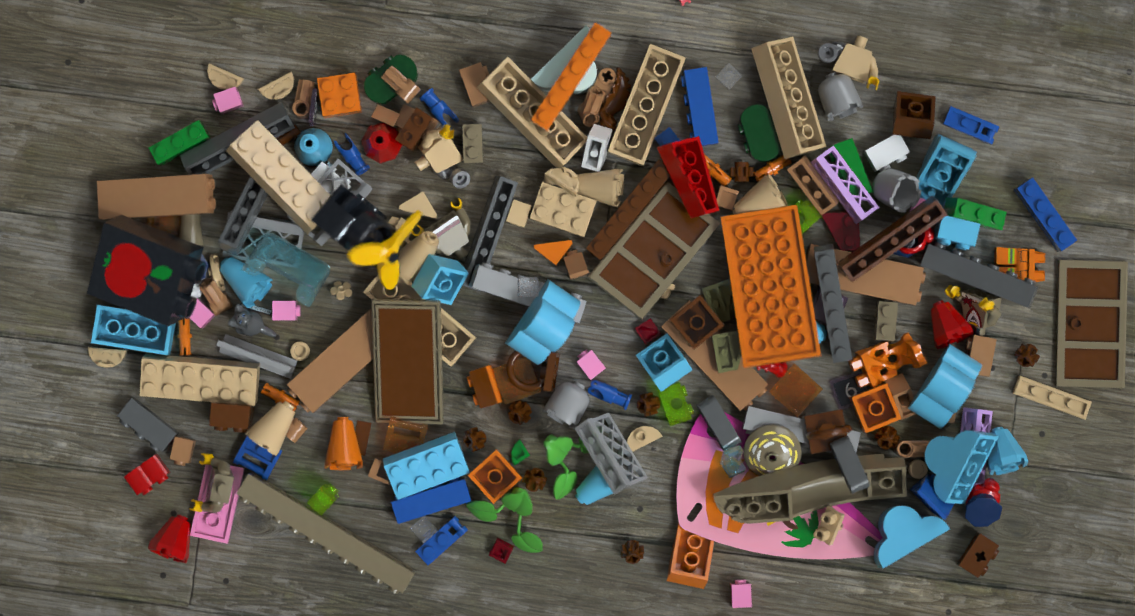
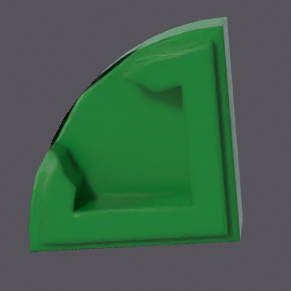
(519, 452)

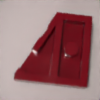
(843, 230)

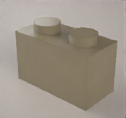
(472, 144)
(885, 321)

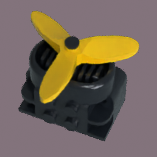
(365, 233)

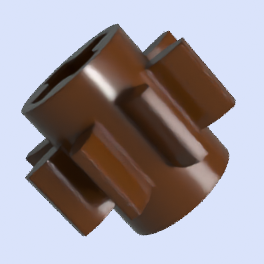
(741, 172)
(1027, 355)
(648, 404)
(519, 412)
(887, 437)
(474, 439)
(534, 479)
(632, 551)

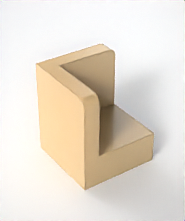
(519, 213)

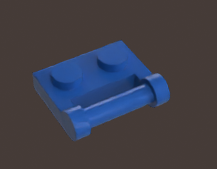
(259, 453)

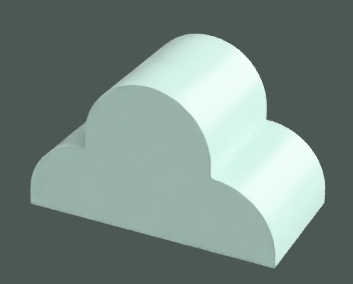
(552, 70)

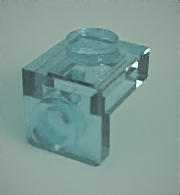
(732, 461)

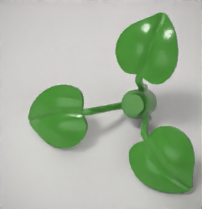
(556, 451)
(517, 501)

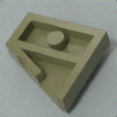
(720, 299)
(727, 351)

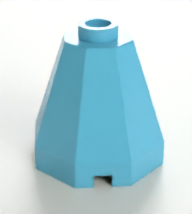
(1006, 453)

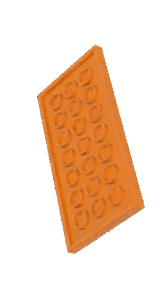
(770, 286)

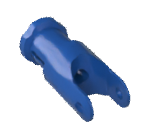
(437, 107)
(353, 157)
(609, 394)

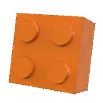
(339, 95)
(875, 408)
(495, 476)

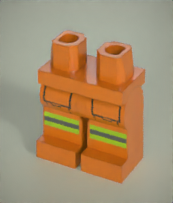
(1023, 262)

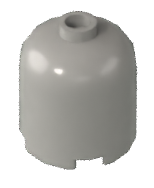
(839, 96)
(896, 189)
(567, 404)

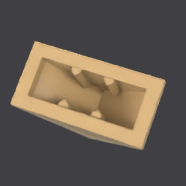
(421, 203)

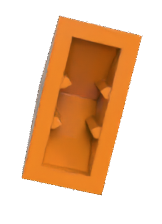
(553, 251)

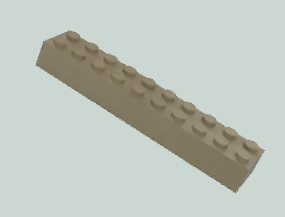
(326, 532)

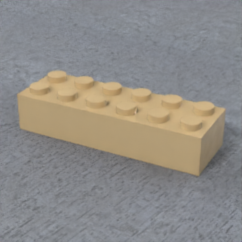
(788, 97)
(519, 100)
(646, 105)
(279, 175)
(455, 337)
(199, 379)

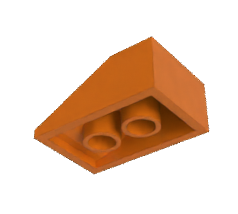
(485, 387)
(690, 559)

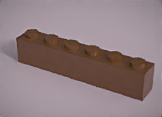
(629, 210)
(892, 238)

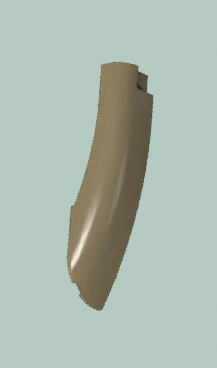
(809, 488)

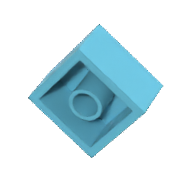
(957, 232)
(440, 279)
(664, 362)

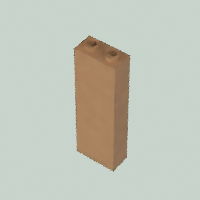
(156, 196)
(885, 281)
(335, 366)
(738, 385)

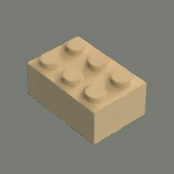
(563, 210)

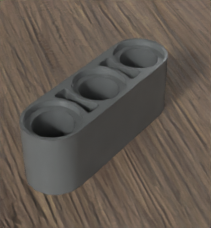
(718, 423)
(849, 464)

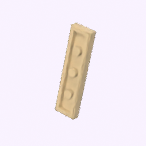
(1052, 397)

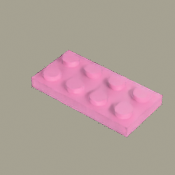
(217, 525)

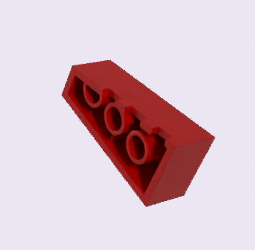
(690, 175)

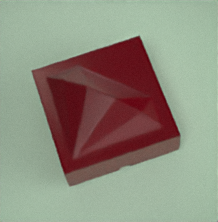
(647, 331)
(501, 550)

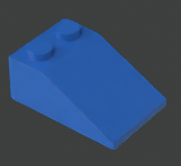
(925, 492)

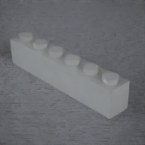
(506, 286)
(758, 417)

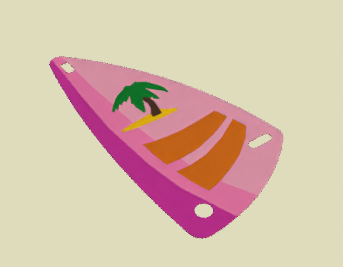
(703, 475)

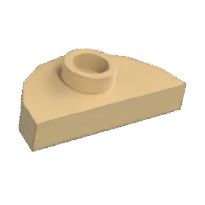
(223, 79)
(278, 88)
(565, 179)
(215, 272)
(106, 357)
(642, 436)

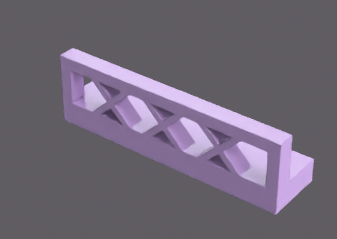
(839, 189)
(972, 421)

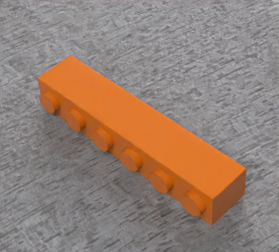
(571, 77)

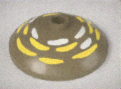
(770, 441)

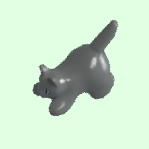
(249, 322)

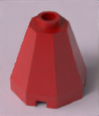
(387, 149)
(948, 325)
(173, 540)

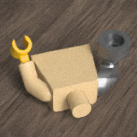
(852, 60)
(441, 155)

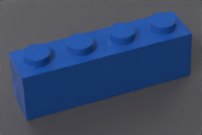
(700, 105)
(1045, 215)
(431, 500)

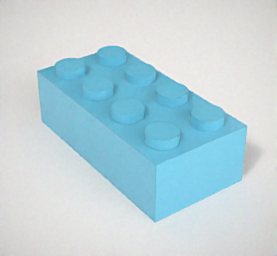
(131, 331)
(426, 465)

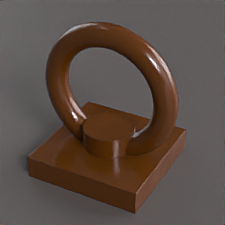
(547, 374)
(825, 428)

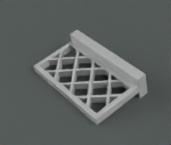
(364, 190)
(270, 224)
(255, 354)
(602, 453)

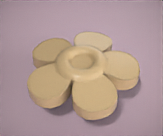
(341, 290)

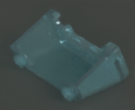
(290, 262)

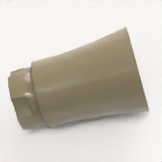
(191, 229)

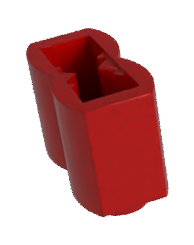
(147, 474)

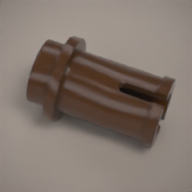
(288, 136)

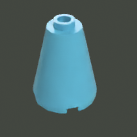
(318, 152)
(246, 286)
(593, 488)

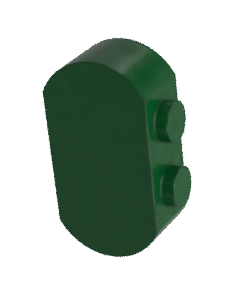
(377, 89)
(759, 133)

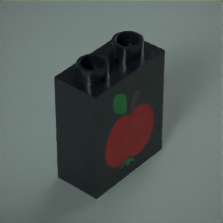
(146, 271)

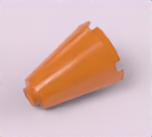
(343, 446)

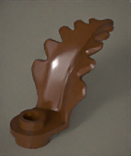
(615, 101)

